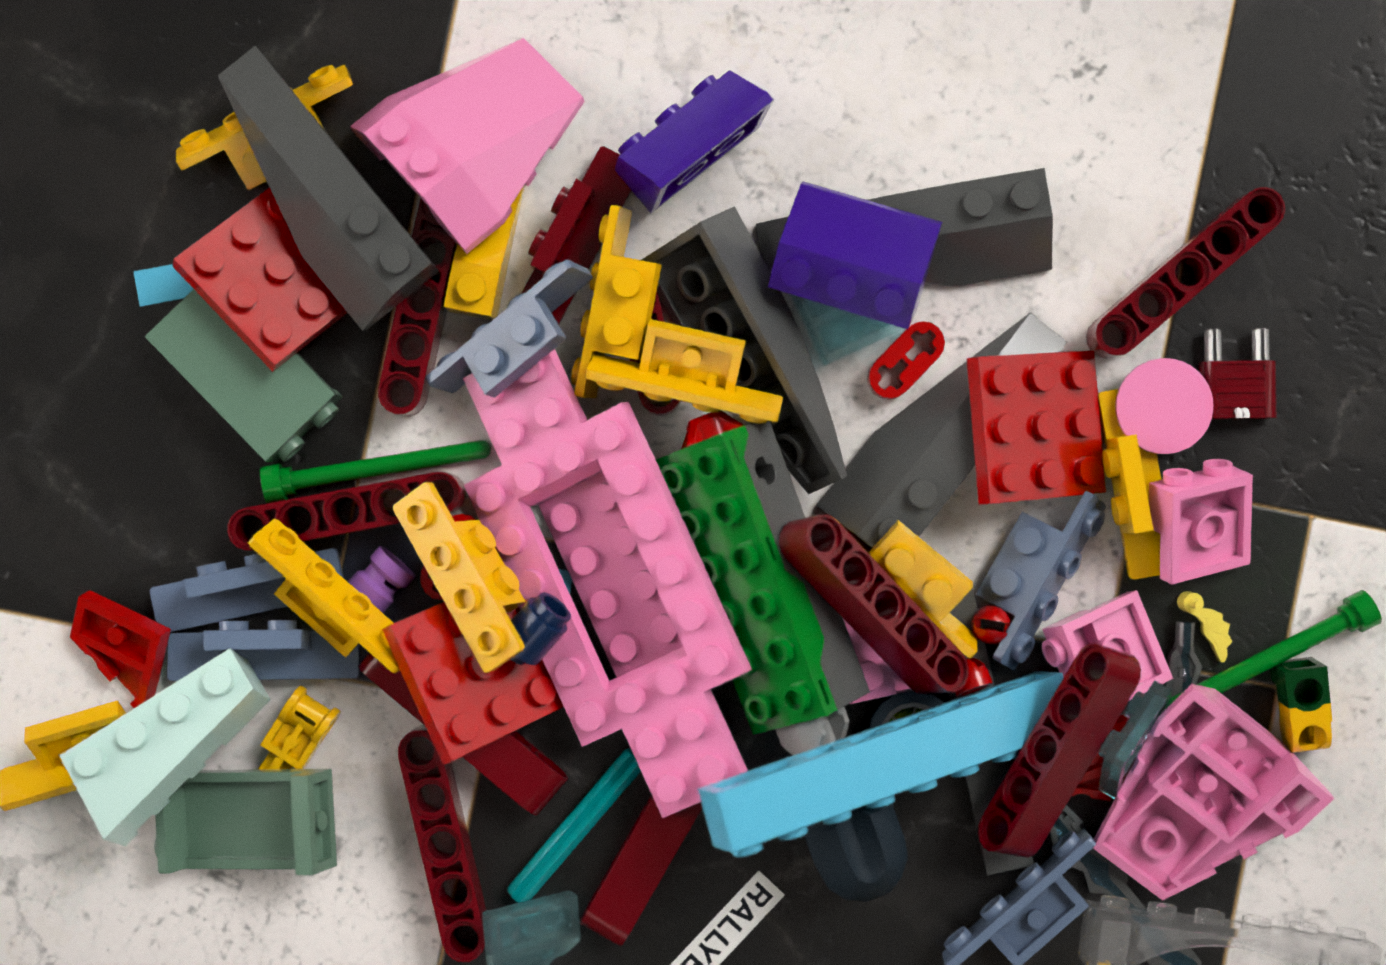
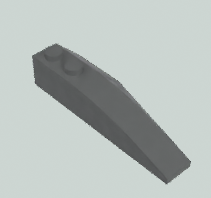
(323, 198)
(987, 231)
(720, 285)
(924, 450)

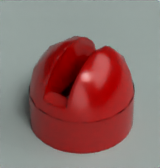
(990, 613)
(978, 678)

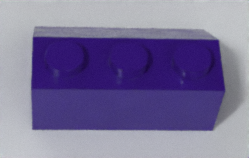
(691, 137)
(854, 255)

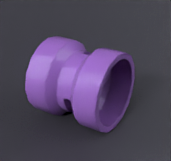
(382, 578)

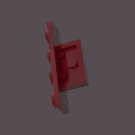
(578, 220)

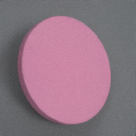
(1164, 405)

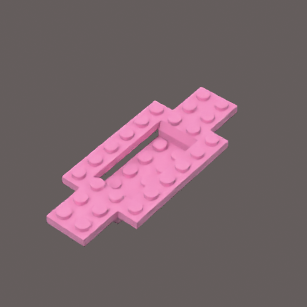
(630, 570)

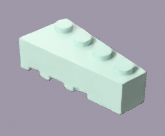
(153, 749)

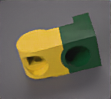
(1303, 704)

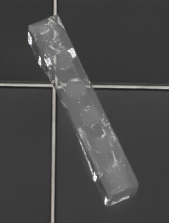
(1130, 935)

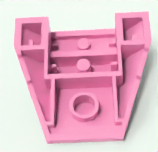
(473, 136)
(1204, 794)

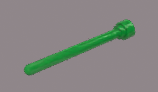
(282, 482)
(1356, 613)

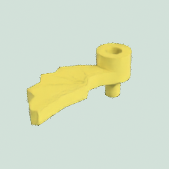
(1211, 623)

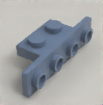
(515, 338)
(1032, 571)
(223, 593)
(273, 653)
(1031, 911)

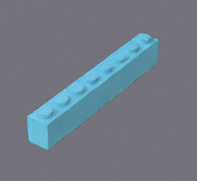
(875, 765)

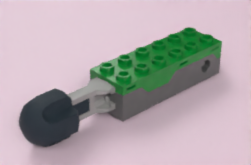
(801, 657)

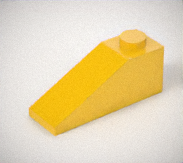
(480, 275)

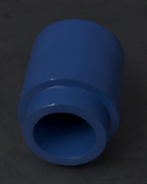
(540, 626)

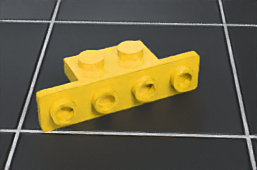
(232, 139)
(620, 301)
(688, 368)
(1130, 474)
(466, 573)
(926, 579)
(323, 596)
(47, 774)

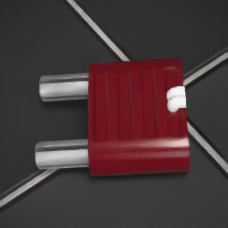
(1240, 387)

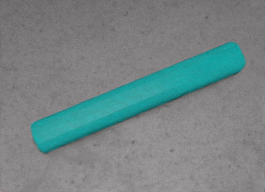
(574, 827)

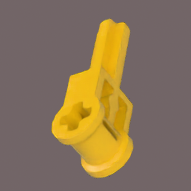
(297, 732)

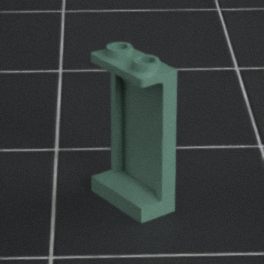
(259, 404)
(249, 822)

